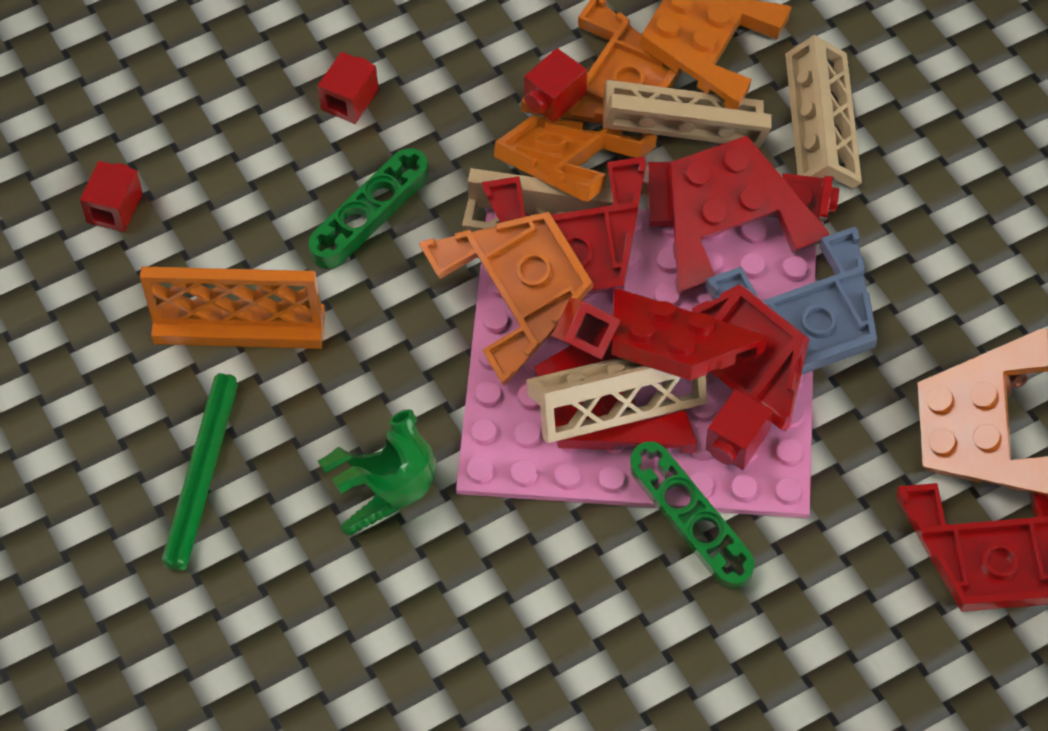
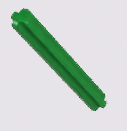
(200, 472)

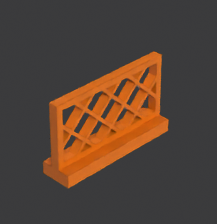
(223, 322)

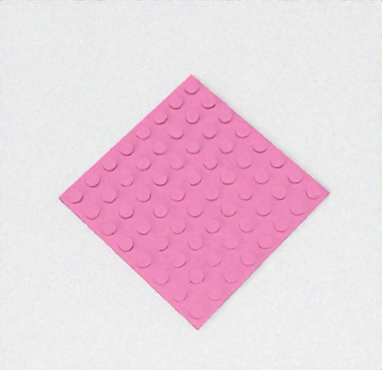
(503, 426)

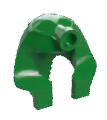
(396, 474)

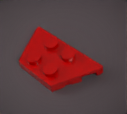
(677, 338)
(776, 373)

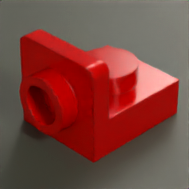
(815, 193)

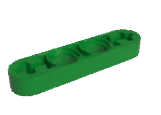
(364, 204)
(687, 517)

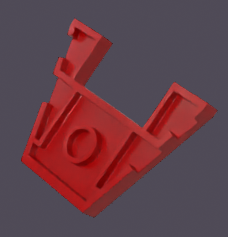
(724, 191)
(597, 235)
(668, 430)
(985, 561)

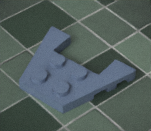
(829, 311)

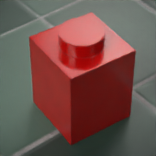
(555, 85)
(348, 87)
(111, 196)
(586, 327)
(738, 430)

